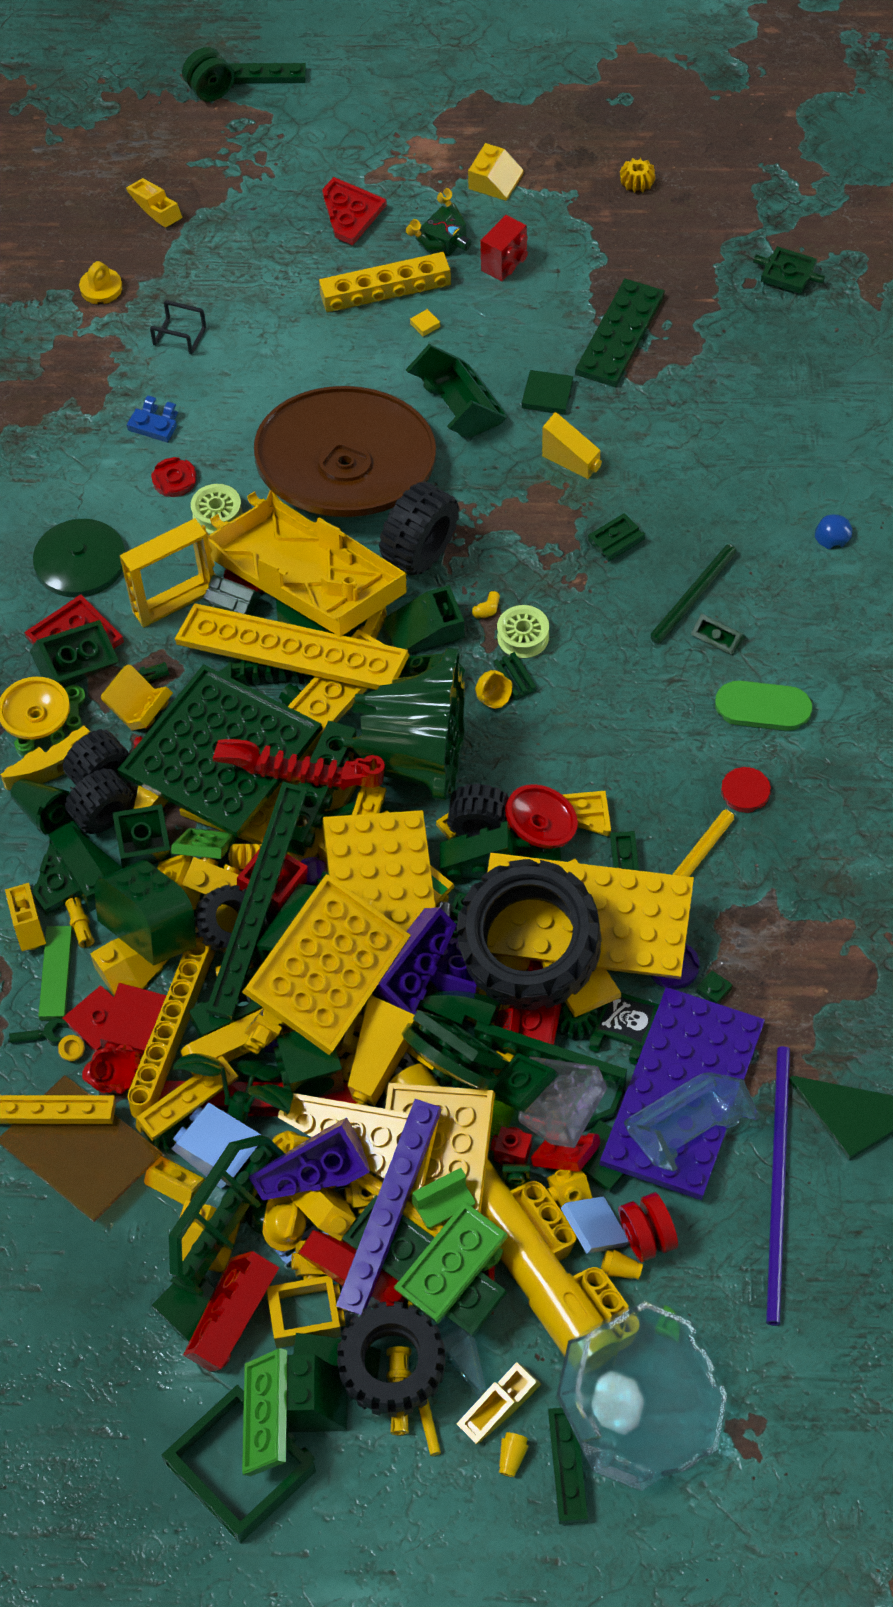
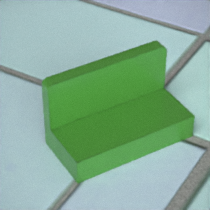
(442, 1198)

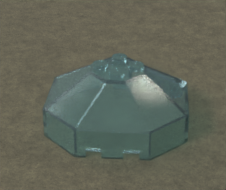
(641, 1396)

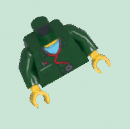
(443, 230)

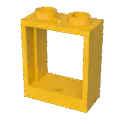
(287, 1337)

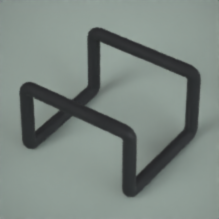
(191, 348)

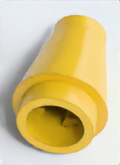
(620, 1265)
(512, 1453)

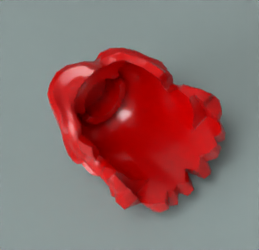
(112, 1069)

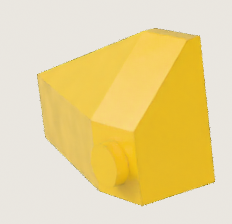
(121, 964)

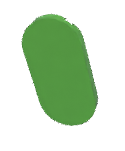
(763, 705)

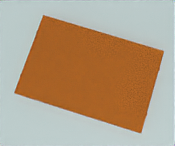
(82, 1161)

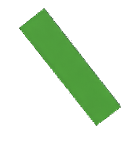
(55, 972)

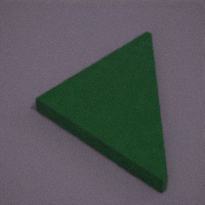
(849, 1114)

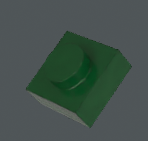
(714, 987)

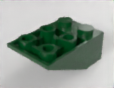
(426, 621)

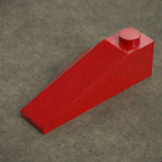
(335, 1260)

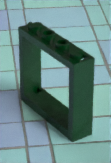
(238, 1529)

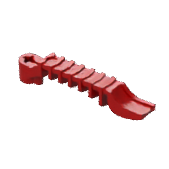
(245, 754)

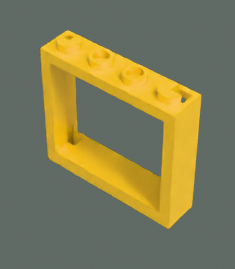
(156, 549)

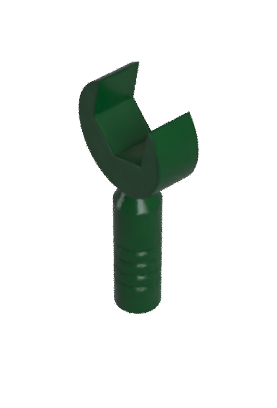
(49, 1030)

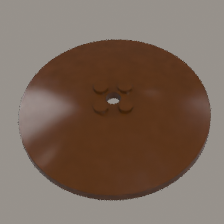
(317, 431)

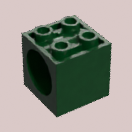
(306, 1067)

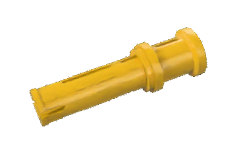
(397, 1372)

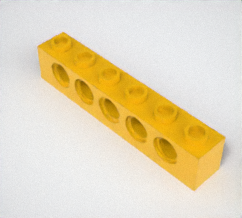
(385, 282)

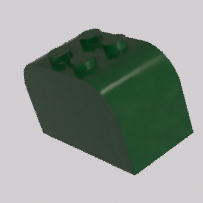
(146, 911)

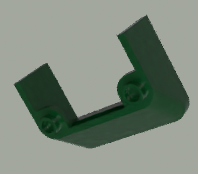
(461, 390)

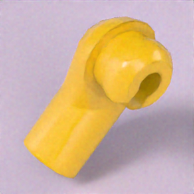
(487, 608)

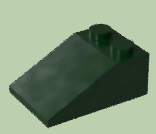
(74, 654)

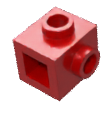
(511, 1146)

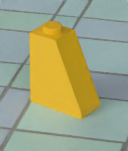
(569, 447)
(326, 1210)

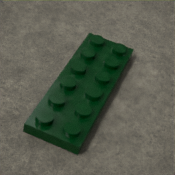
(619, 332)
(408, 1243)

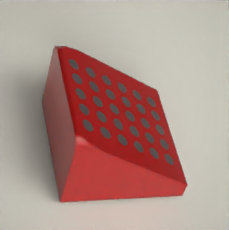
(508, 1019)

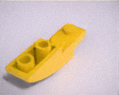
(40, 765)

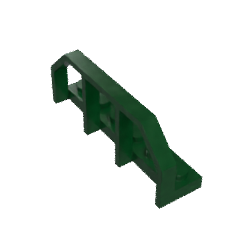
(517, 1043)
(217, 1230)

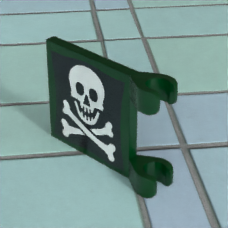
(625, 1021)

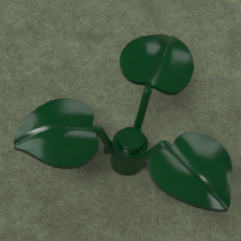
(240, 1102)

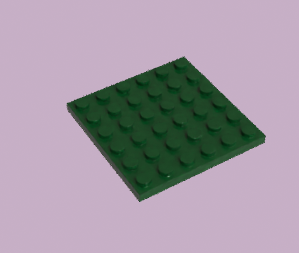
(180, 747)

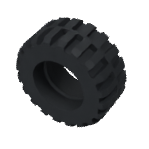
(419, 528)
(384, 1322)

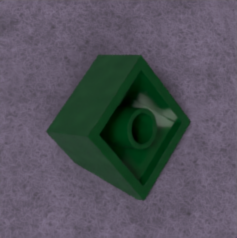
(142, 835)

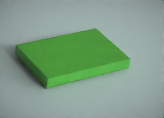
(203, 843)

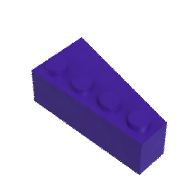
(416, 962)

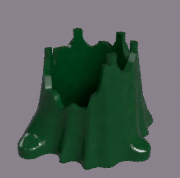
(416, 726)

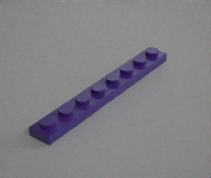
(389, 1207)

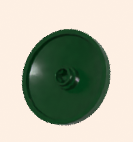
(78, 558)
(446, 1061)

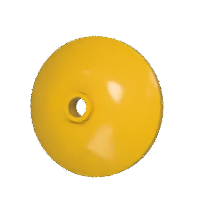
(34, 698)

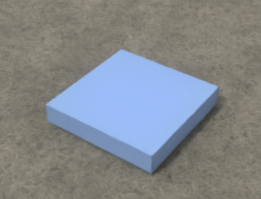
(595, 1224)

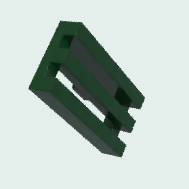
(506, 661)

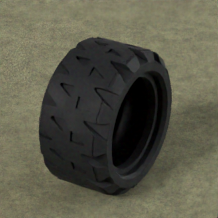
(520, 882)

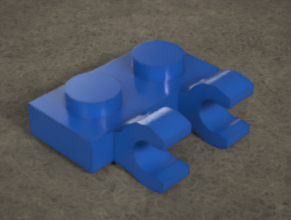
(153, 425)

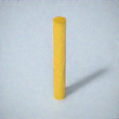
(429, 1429)

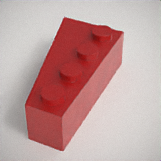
(230, 1310)

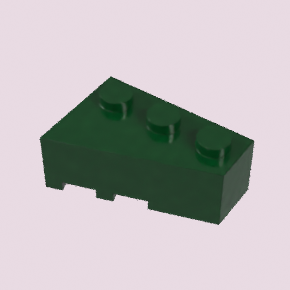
(470, 856)

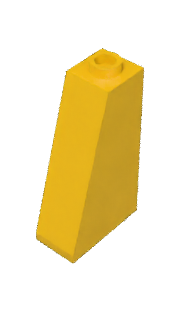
(378, 1050)

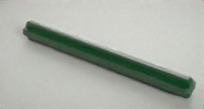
(693, 594)

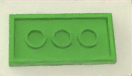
(451, 1262)
(265, 1412)

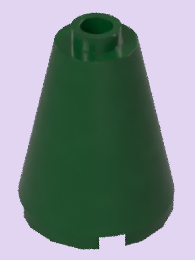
(42, 804)

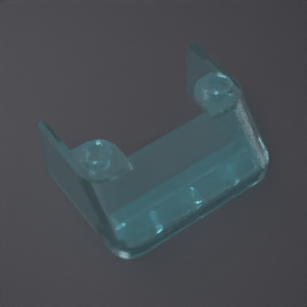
(687, 1113)

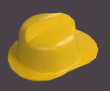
(283, 1223)

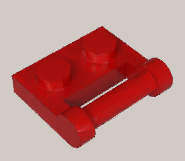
(566, 1157)

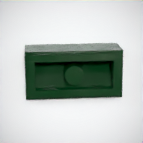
(717, 634)

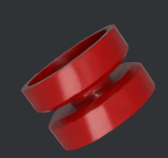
(648, 1227)

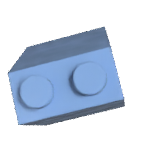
(208, 1137)

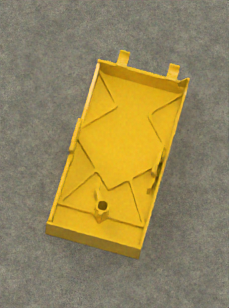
(306, 564)

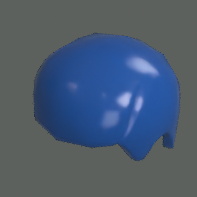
(833, 531)

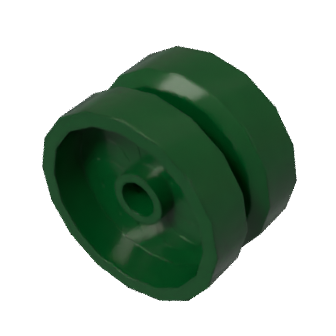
(208, 74)

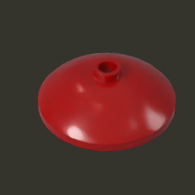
(541, 816)

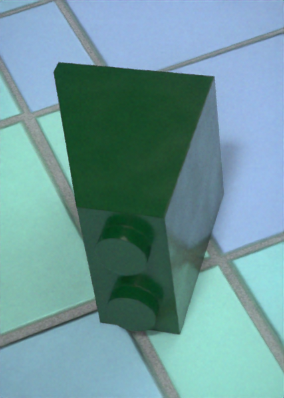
(314, 1395)

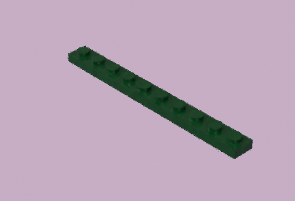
(256, 901)

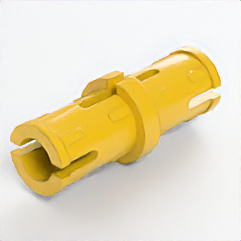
(79, 922)

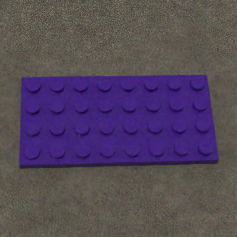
(683, 1042)

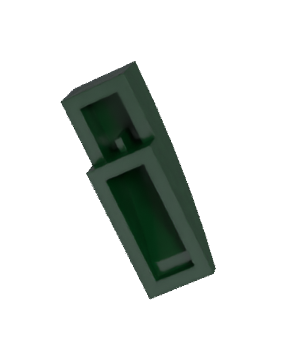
(461, 1005)
(327, 1347)

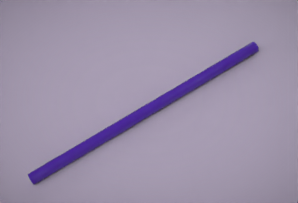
(778, 1187)

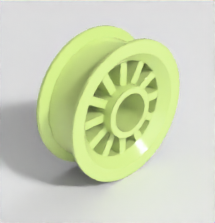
(215, 500)
(511, 628)

